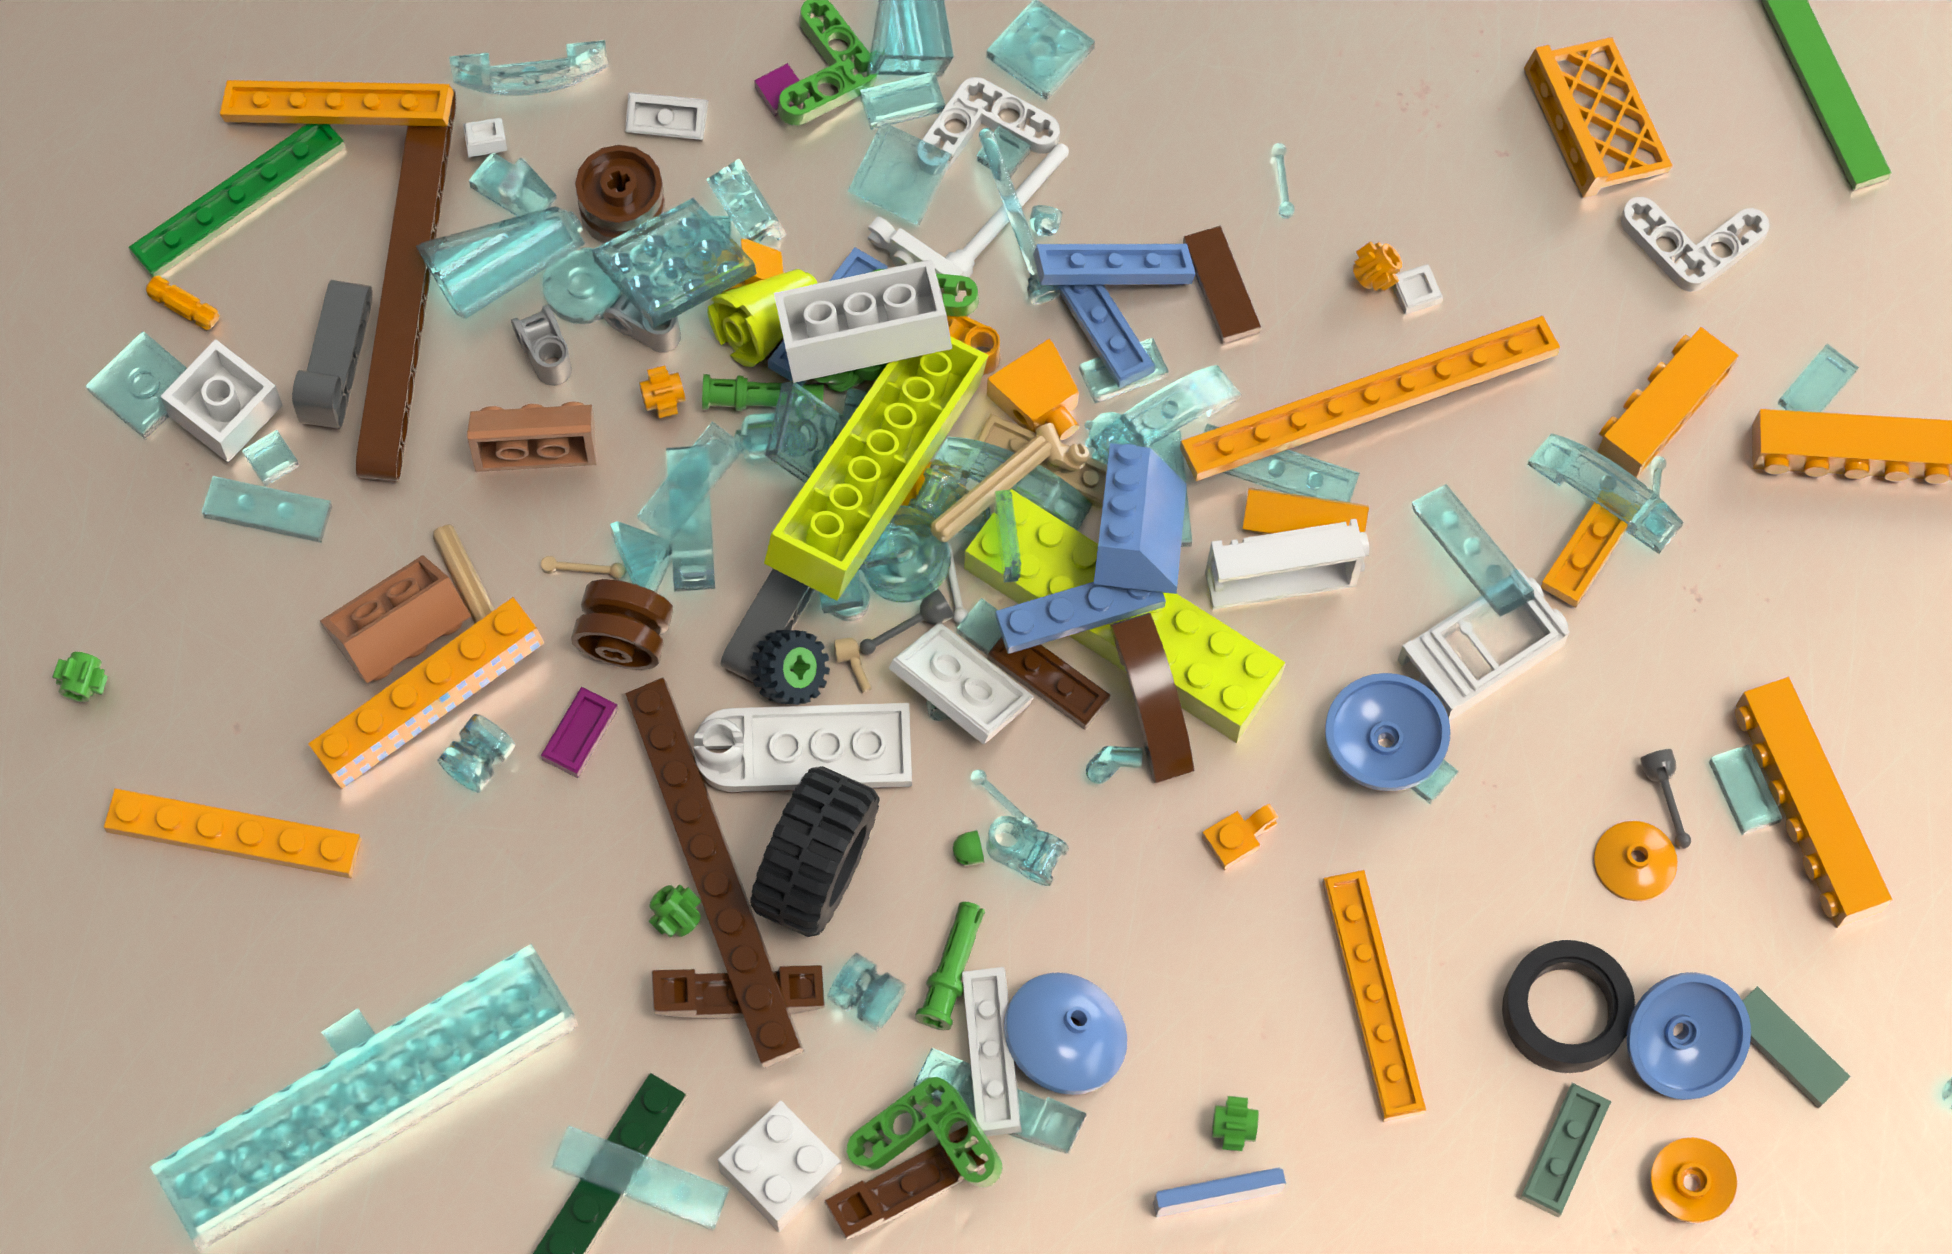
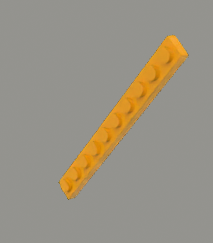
(1369, 398)

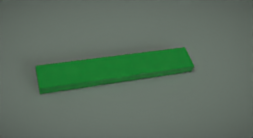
(236, 198)

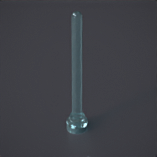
(1038, 293)

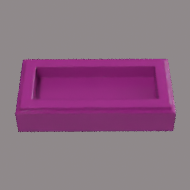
(579, 732)

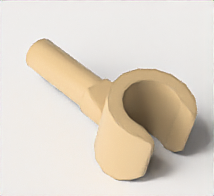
(848, 650)

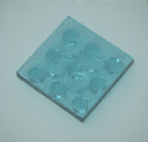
(674, 262)

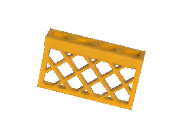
(1567, 116)

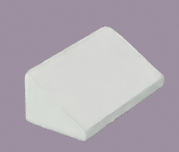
(666, 115)

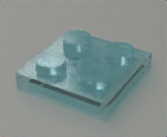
(1040, 49)
(801, 431)

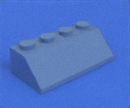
(1140, 522)

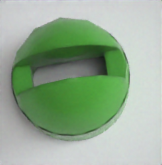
(968, 849)

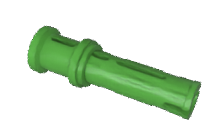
(743, 393)
(946, 982)

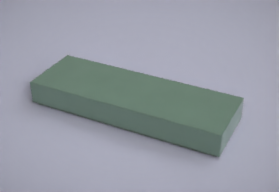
(1792, 1049)
(1565, 1150)

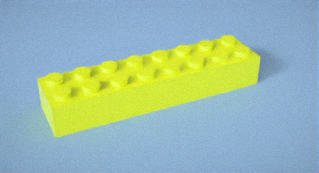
(873, 467)
(1214, 667)

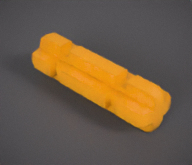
(182, 302)

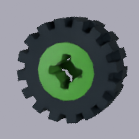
(785, 652)

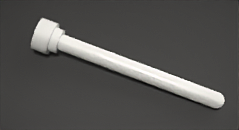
(965, 258)

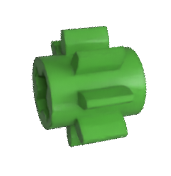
(80, 676)
(675, 910)
(1235, 1123)

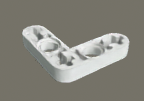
(977, 112)
(1696, 255)

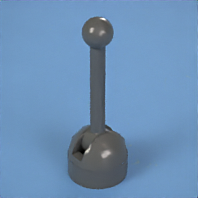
(933, 610)
(1660, 767)

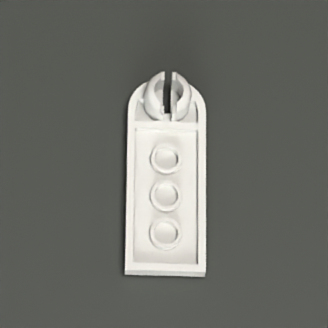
(780, 744)

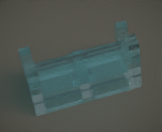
(745, 203)

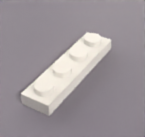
(990, 1058)

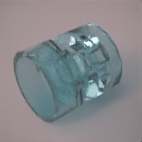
(484, 740)
(865, 990)

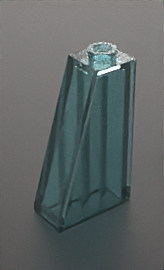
(910, 38)
(497, 257)

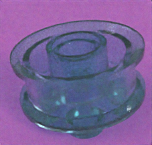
(921, 569)

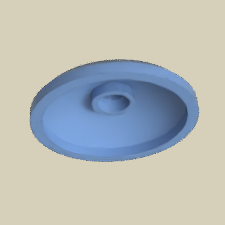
(1393, 710)
(1054, 1048)
(1707, 1049)

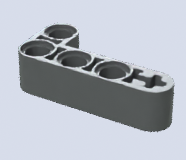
(325, 388)
(773, 609)

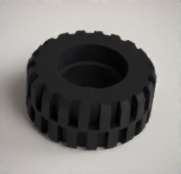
(814, 851)

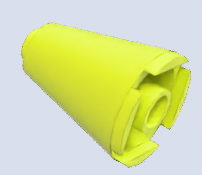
(750, 317)

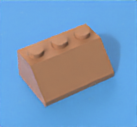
(532, 437)
(396, 619)

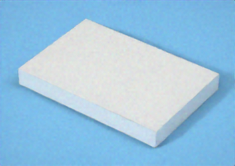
(961, 682)

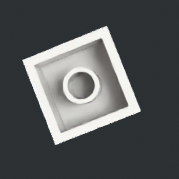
(221, 400)
(779, 1166)

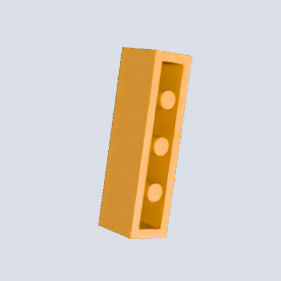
(1667, 402)

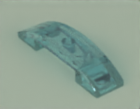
(530, 78)
(1169, 410)
(975, 460)
(1609, 486)
(693, 543)
(1042, 1121)

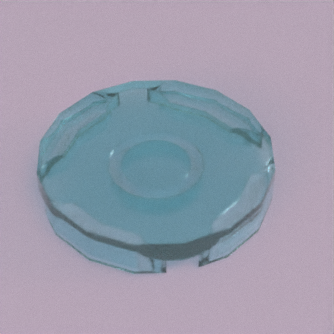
(579, 288)

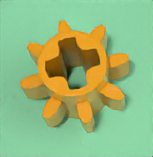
(1377, 266)
(662, 391)

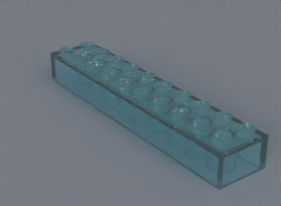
(364, 1097)

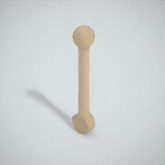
(550, 565)

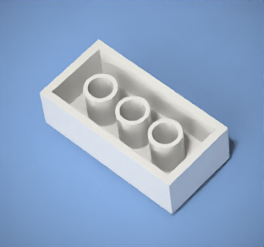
(863, 320)

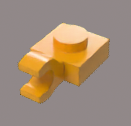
(1235, 838)

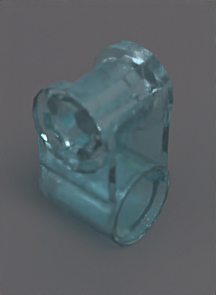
(940, 493)
(1028, 850)

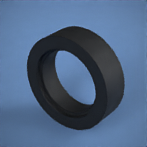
(1587, 960)

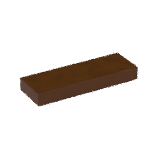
(1222, 285)
(1052, 681)

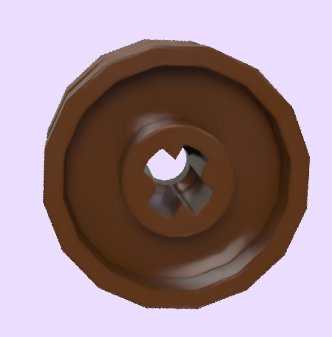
(618, 191)
(622, 624)

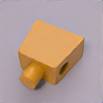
(1037, 391)

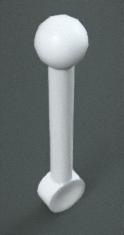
(959, 613)

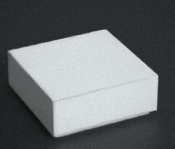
(485, 137)
(1417, 289)

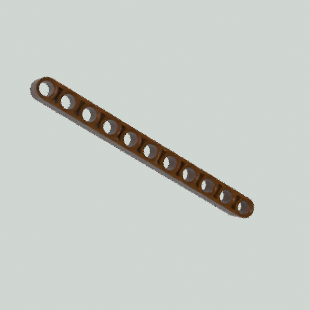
(403, 302)

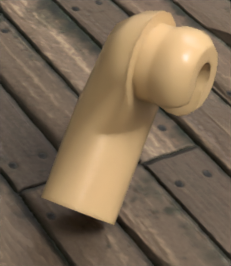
(1063, 455)

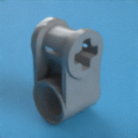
(629, 321)
(541, 340)

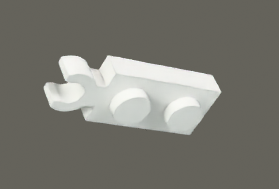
(907, 249)

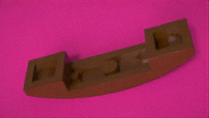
(1154, 697)
(713, 996)
(898, 1189)

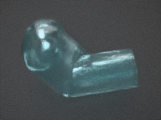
(1110, 759)

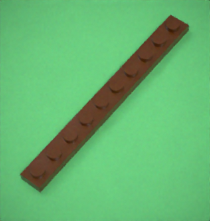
(715, 873)

